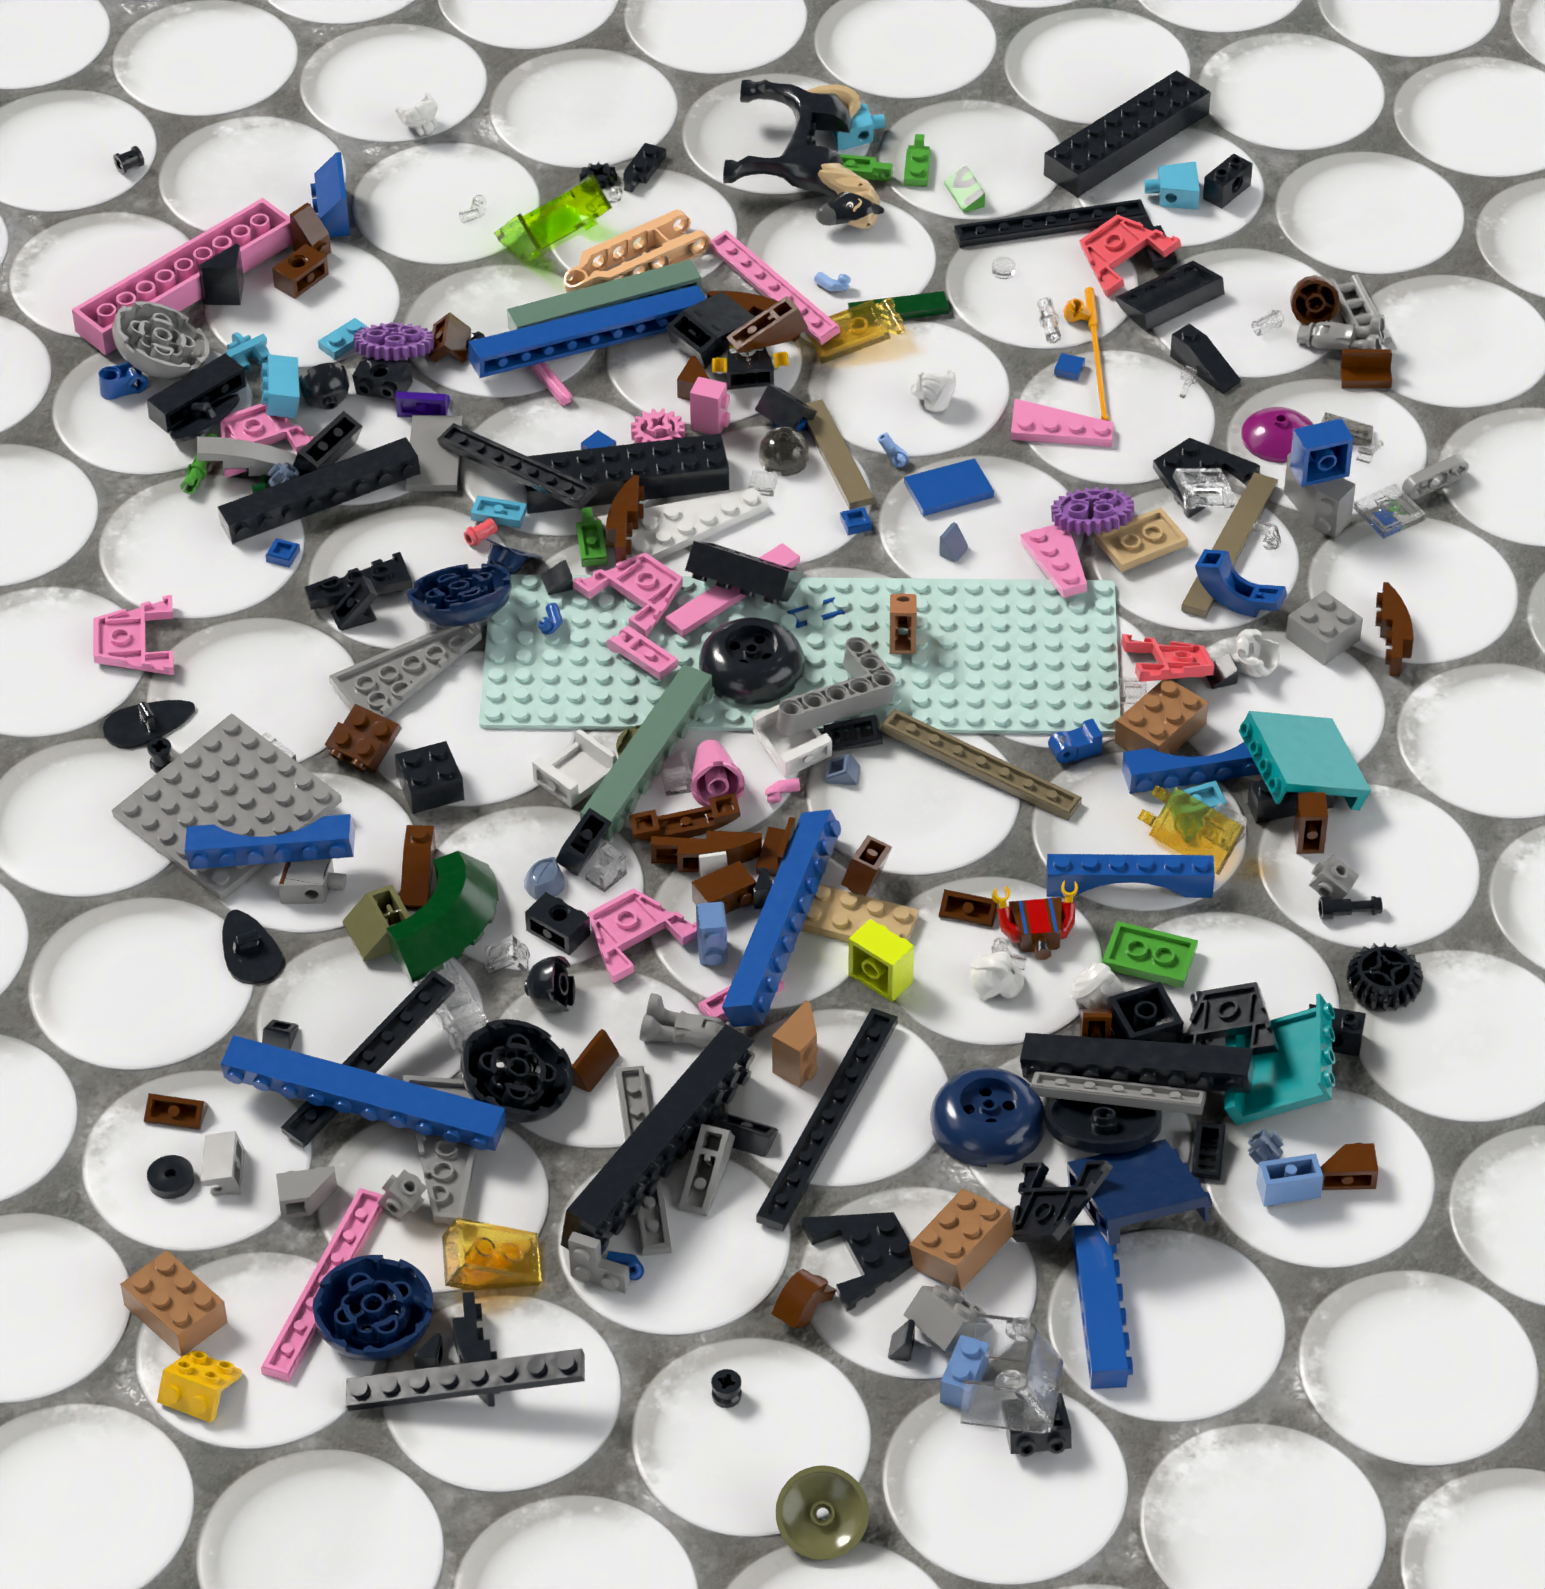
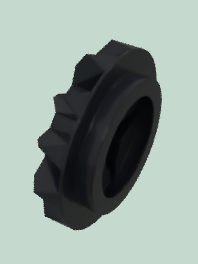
(606, 180)

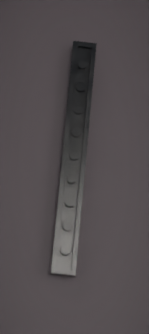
(826, 1120)

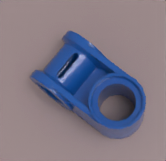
(120, 381)

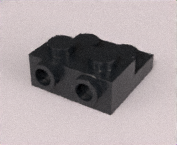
(1054, 1441)

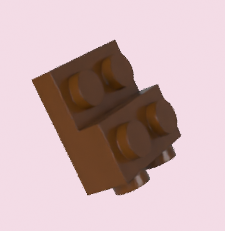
(362, 739)

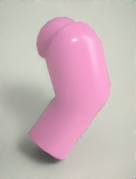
(781, 786)

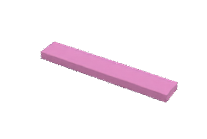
(719, 599)

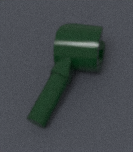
(261, 486)

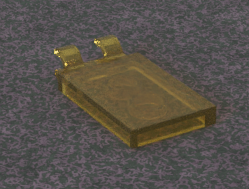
(859, 329)
(1193, 826)

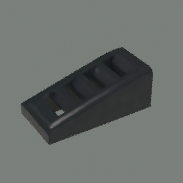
(862, 722)
(1213, 1131)

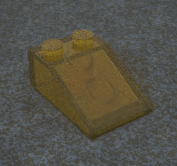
(489, 1256)

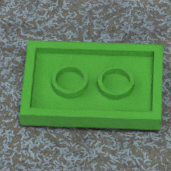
(1150, 954)

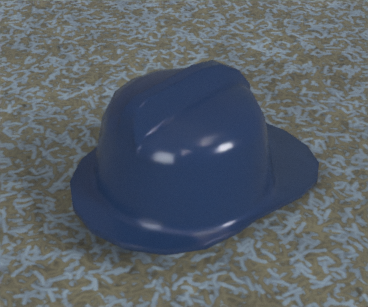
(508, 557)

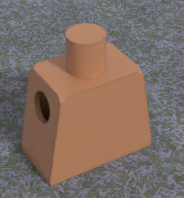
(903, 615)

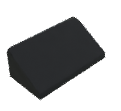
(748, 1134)

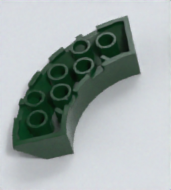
(449, 920)

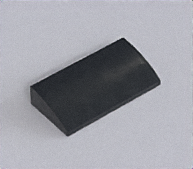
(1171, 295)

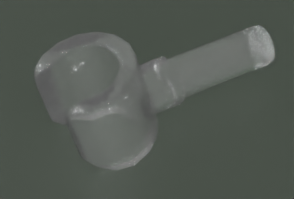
(1189, 375)
(1366, 454)

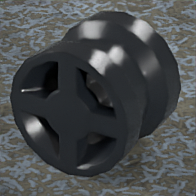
(732, 1393)

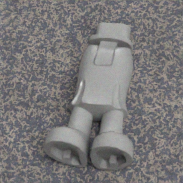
(1343, 336)
(688, 1028)

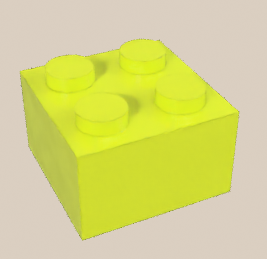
(881, 960)

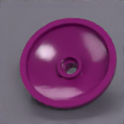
(1270, 432)

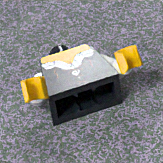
(749, 368)

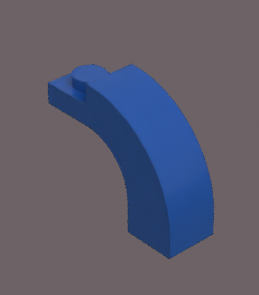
(1234, 591)

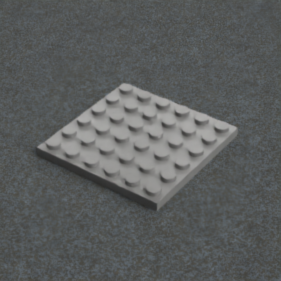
(231, 782)

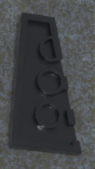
(385, 577)

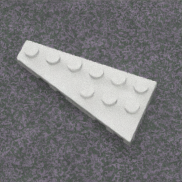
(678, 524)

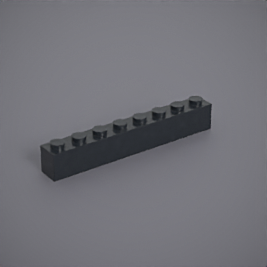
(319, 490)
(1140, 1062)

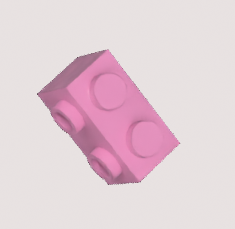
(709, 406)

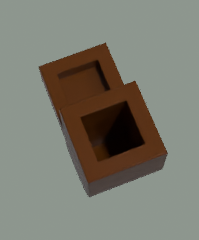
(801, 1297)

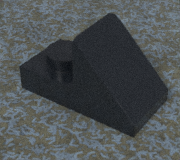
(355, 606)

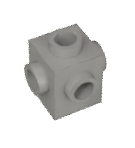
(1333, 878)
(402, 1194)

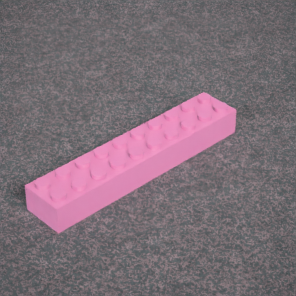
(175, 277)

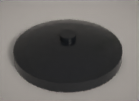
(1101, 1126)

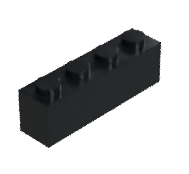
(207, 384)

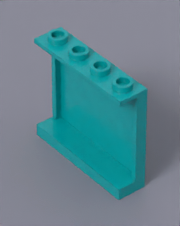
(1303, 756)
(1296, 1073)

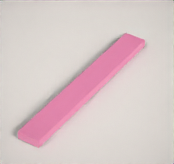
(772, 284)
(300, 1325)

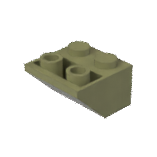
(369, 920)

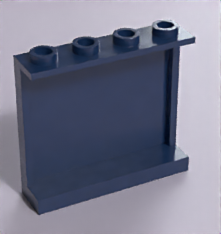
(1141, 1188)

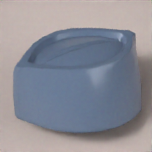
(544, 877)

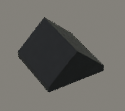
(222, 278)

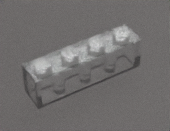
(460, 1012)

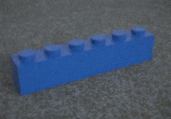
(1101, 1309)

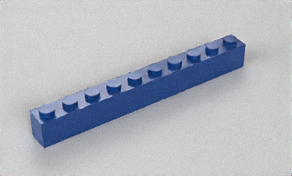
(579, 332)
(781, 919)
(364, 1093)

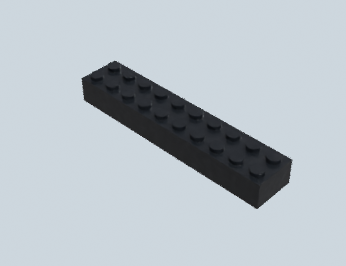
(661, 1139)

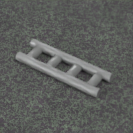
(1363, 301)

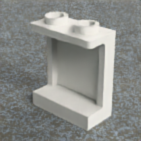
(793, 751)
(575, 770)

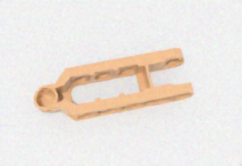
(655, 237)

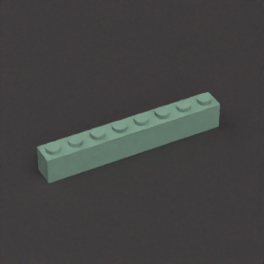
(605, 294)
(651, 747)

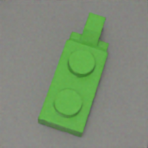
(917, 163)
(868, 167)
(591, 540)

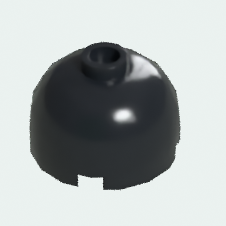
(325, 385)
(550, 985)

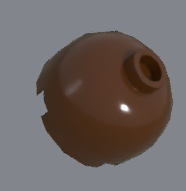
(1314, 300)

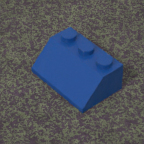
(331, 197)

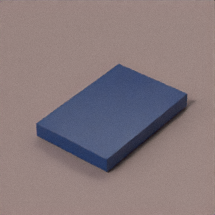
(948, 487)

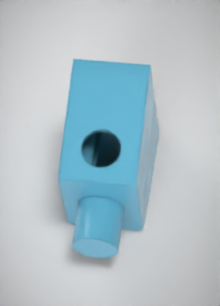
(861, 129)
(1176, 186)

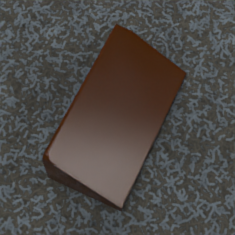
(968, 908)
(594, 1061)
(175, 1111)

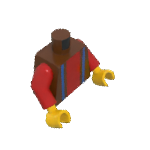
(1037, 923)

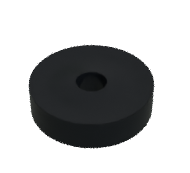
(170, 1187)

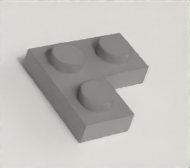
(589, 1266)

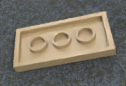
(841, 913)

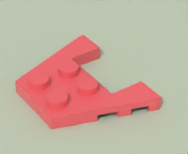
(1118, 241)
(1172, 660)

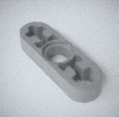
(1435, 476)

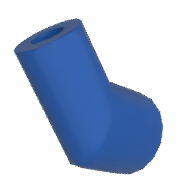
(553, 620)
(636, 1269)

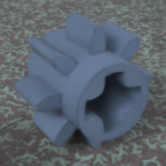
(282, 473)
(1265, 1146)

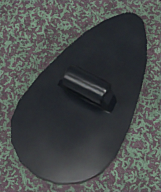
(204, 418)
(146, 721)
(249, 949)

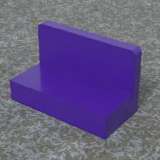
(421, 404)

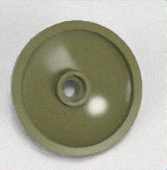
(818, 1489)

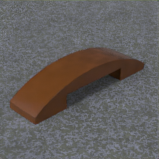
(686, 823)

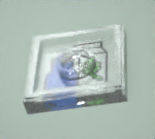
(1389, 511)

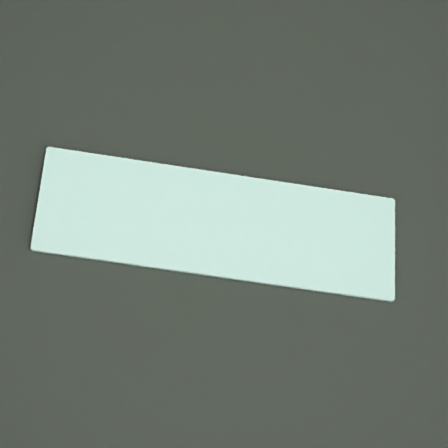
(984, 660)

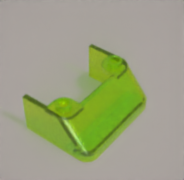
(554, 220)

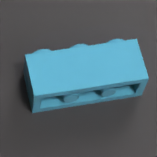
(280, 386)

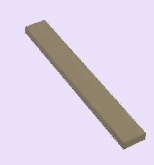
(1234, 536)
(981, 764)

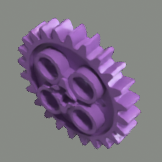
(393, 341)
(1075, 510)

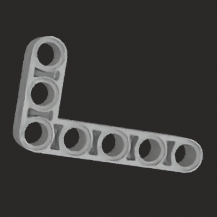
(868, 689)

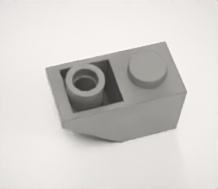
(305, 1190)

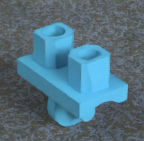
(246, 348)

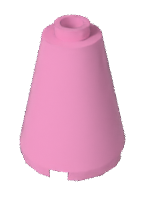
(714, 773)

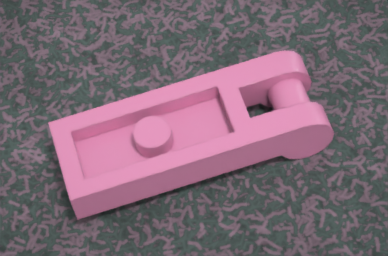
(643, 652)

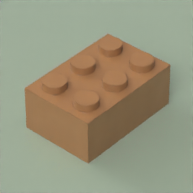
(1162, 719)
(961, 1239)
(174, 1303)

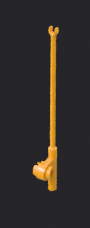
(1076, 310)

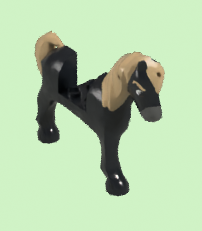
(811, 165)

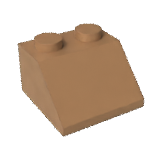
(796, 1047)

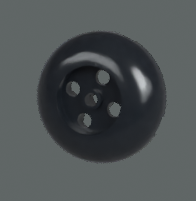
(737, 665)
(534, 1072)

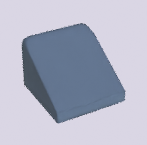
(952, 543)
(842, 770)

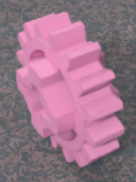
(657, 427)

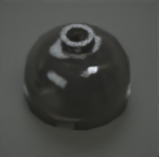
(784, 451)

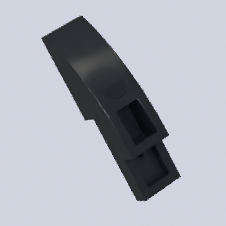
(470, 1340)

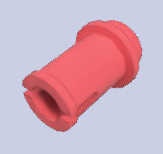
(475, 534)

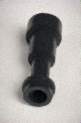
(1342, 907)

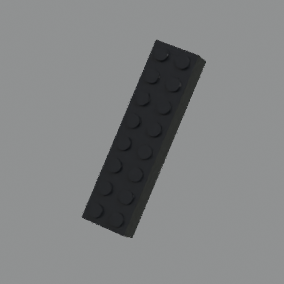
(1126, 133)
(663, 469)

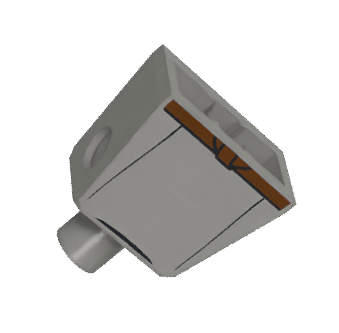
(309, 881)

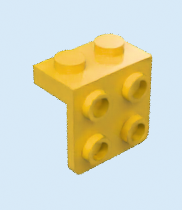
(196, 1383)

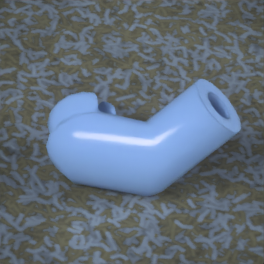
(829, 284)
(895, 453)

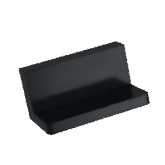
(783, 407)

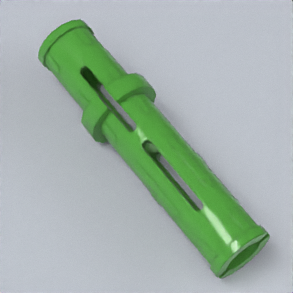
(195, 472)

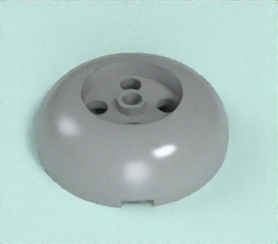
(159, 340)

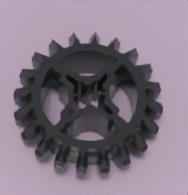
(1384, 977)

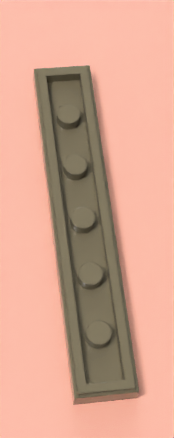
(838, 457)

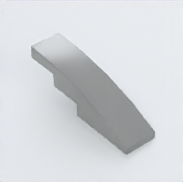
(242, 454)

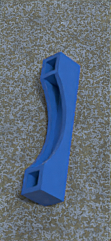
(1148, 768)
(324, 839)
(1184, 874)

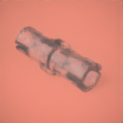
(1049, 320)

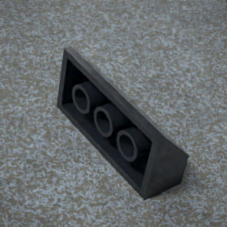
(742, 571)

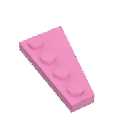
(1055, 425)
(1057, 558)

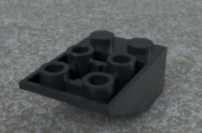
(704, 327)

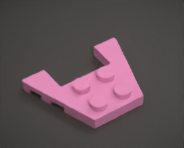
(256, 426)
(640, 580)
(121, 638)
(629, 921)

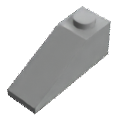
(706, 1169)

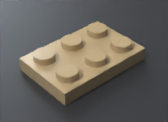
(1142, 540)

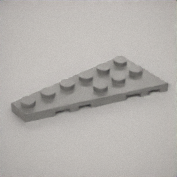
(397, 674)
(445, 1164)

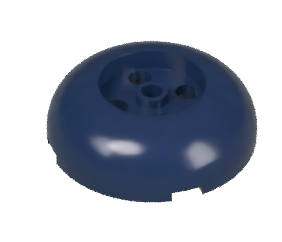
(460, 594)
(1003, 1124)
(391, 1300)

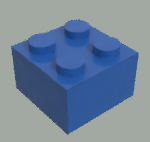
(1321, 452)

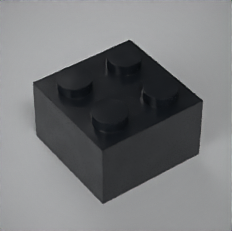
(429, 777)
(1145, 1015)

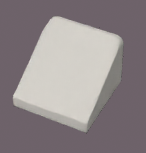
(712, 862)

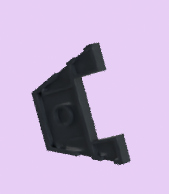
(1198, 455)
(1231, 1013)
(1050, 1211)
(875, 1245)

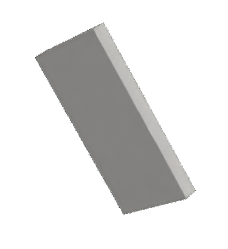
(437, 464)

